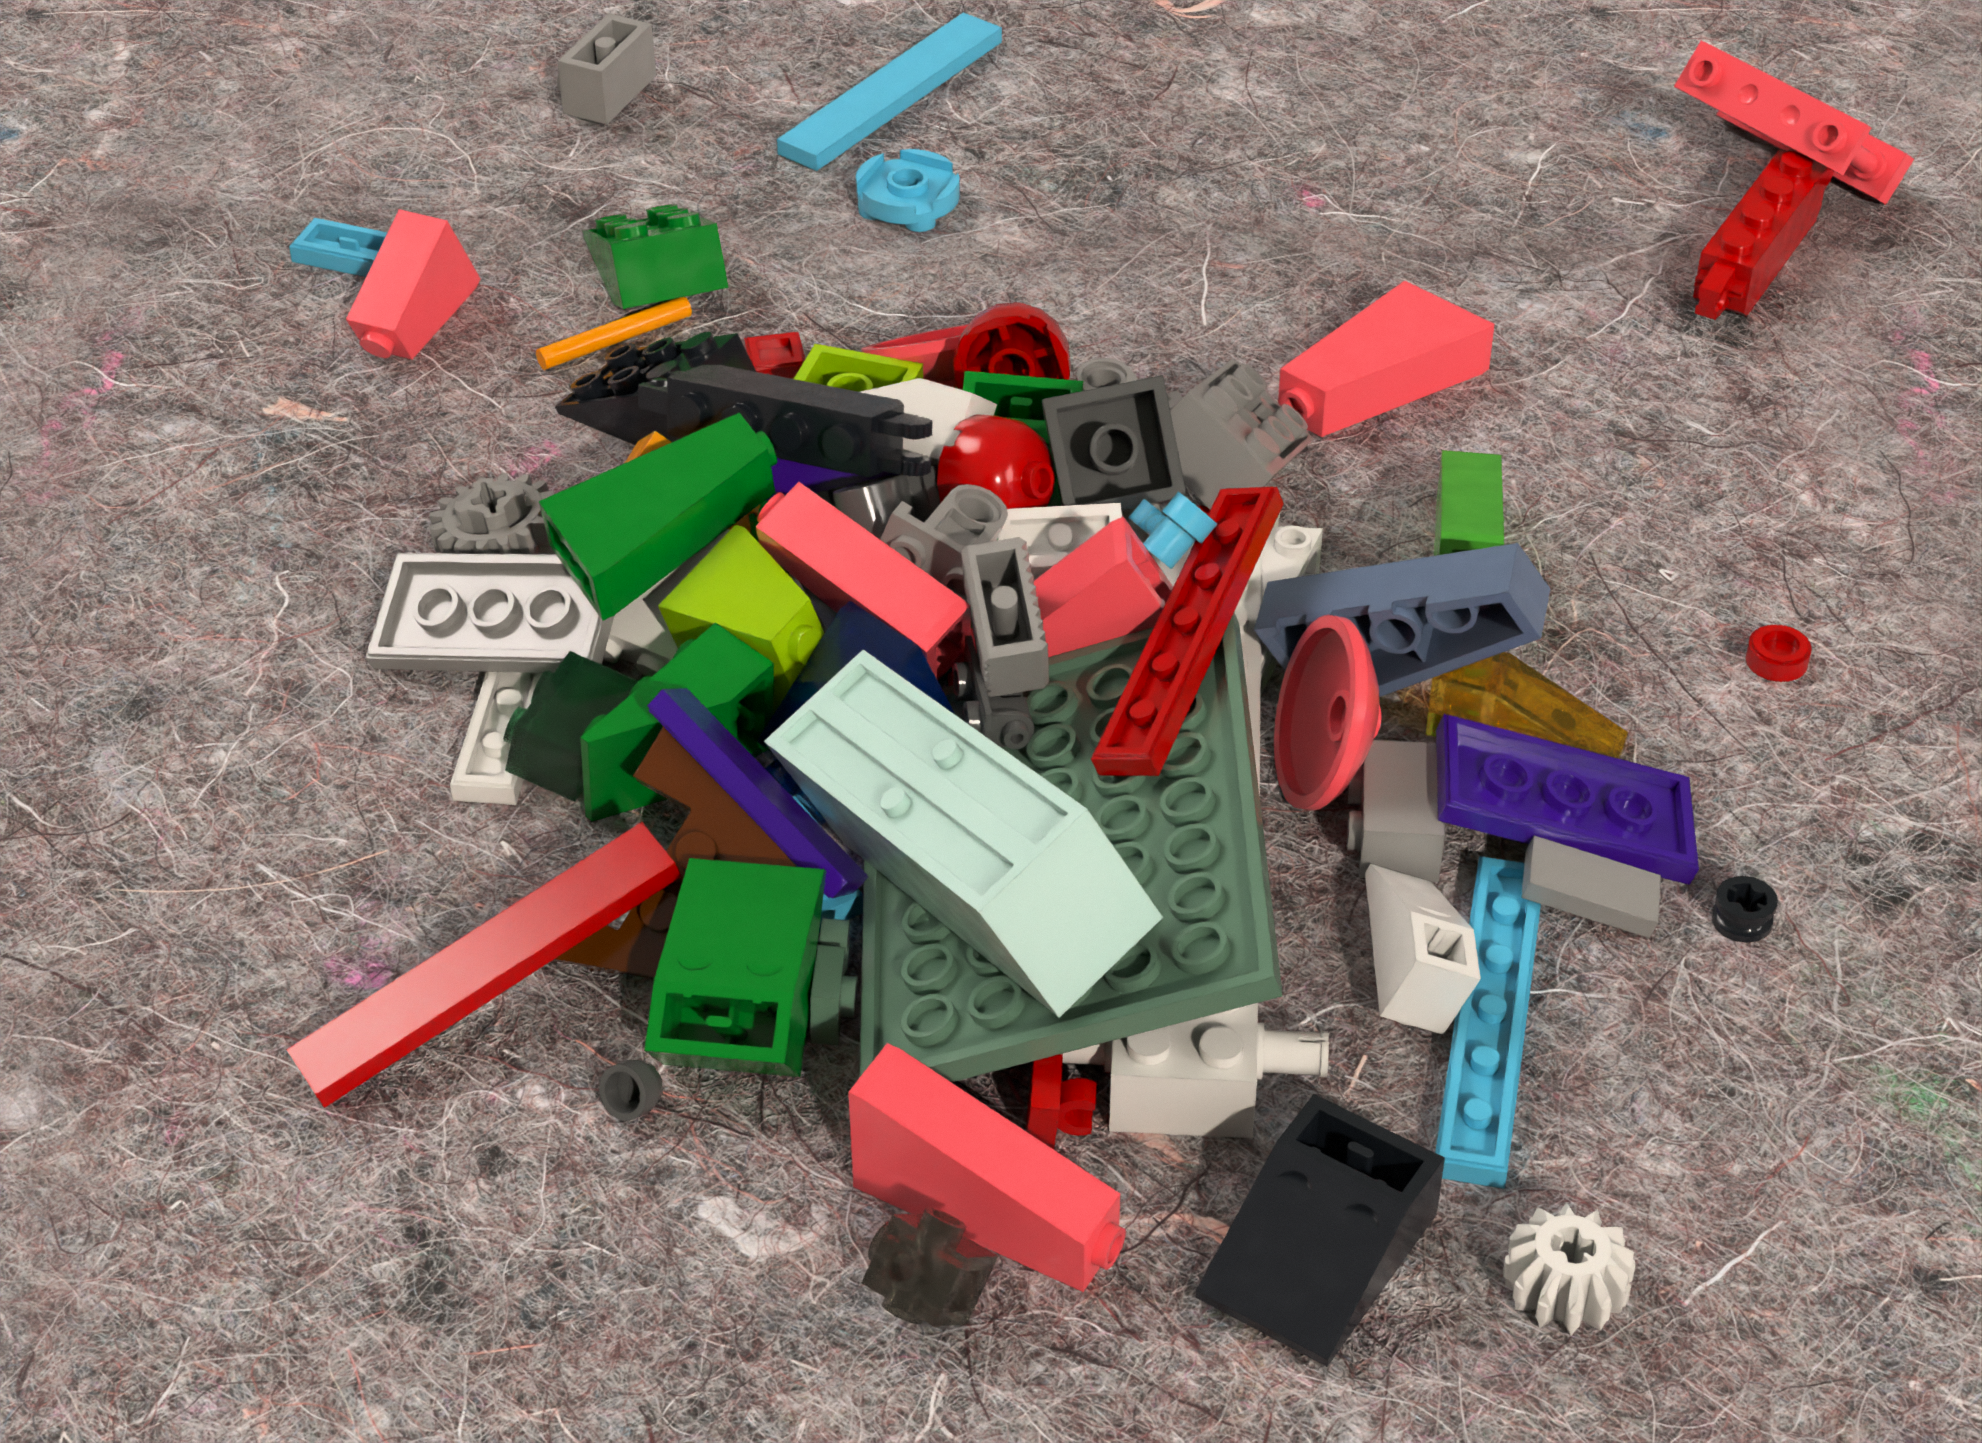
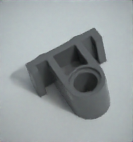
(875, 499)

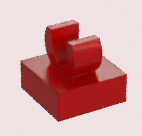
(1058, 1104)

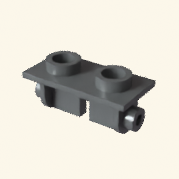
(999, 718)

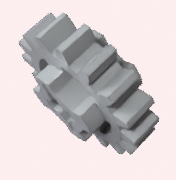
(492, 517)

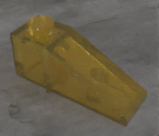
(1522, 700)

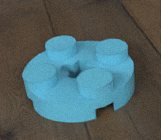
(907, 189)

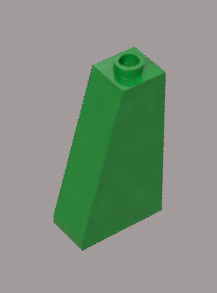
(657, 510)

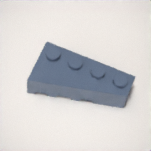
(1416, 612)

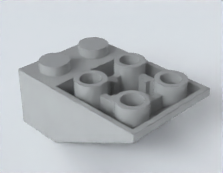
(1234, 432)

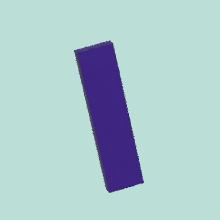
(755, 790)

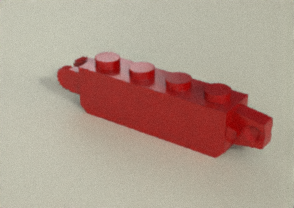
(1760, 234)

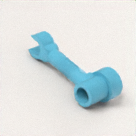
(1176, 531)

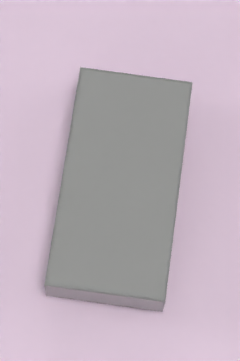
(1591, 886)

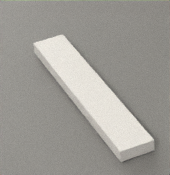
(484, 754)

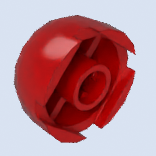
(1013, 342)
(1000, 457)

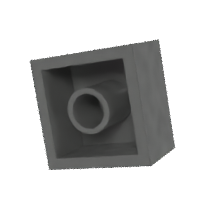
(1114, 445)

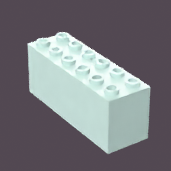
(966, 831)

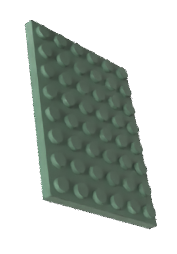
(1183, 835)

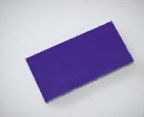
(1567, 795)

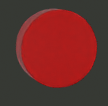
(1778, 653)

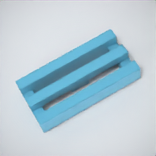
(337, 246)

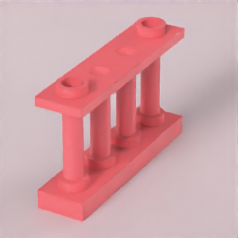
(1794, 121)

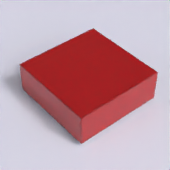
(776, 353)

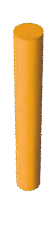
(613, 332)

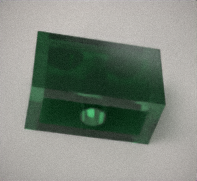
(548, 732)

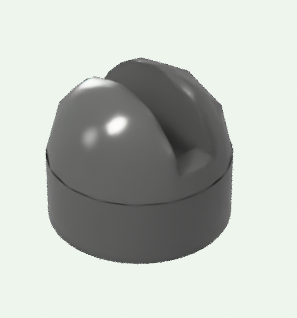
(624, 1083)

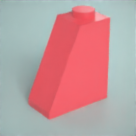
(411, 286)

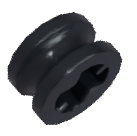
(1759, 903)

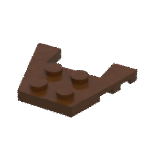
(712, 831)

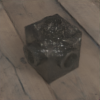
(928, 1268)

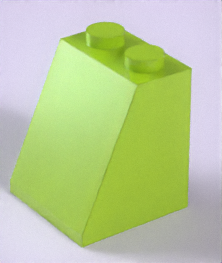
(752, 600)

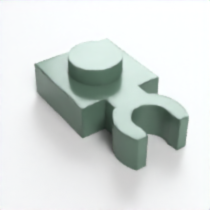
(832, 991)

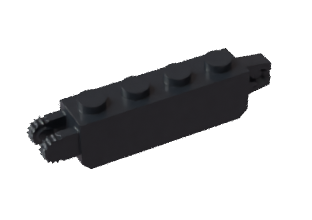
(801, 418)

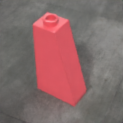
(1385, 359)
(848, 563)
(1099, 591)
(942, 1149)

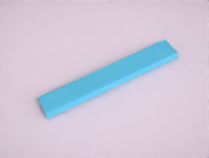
(888, 91)
(1490, 1030)

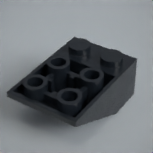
(610, 395)
(1323, 1229)

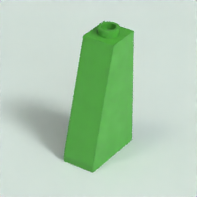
(1469, 502)

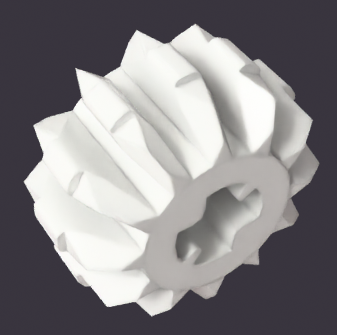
(1569, 1268)

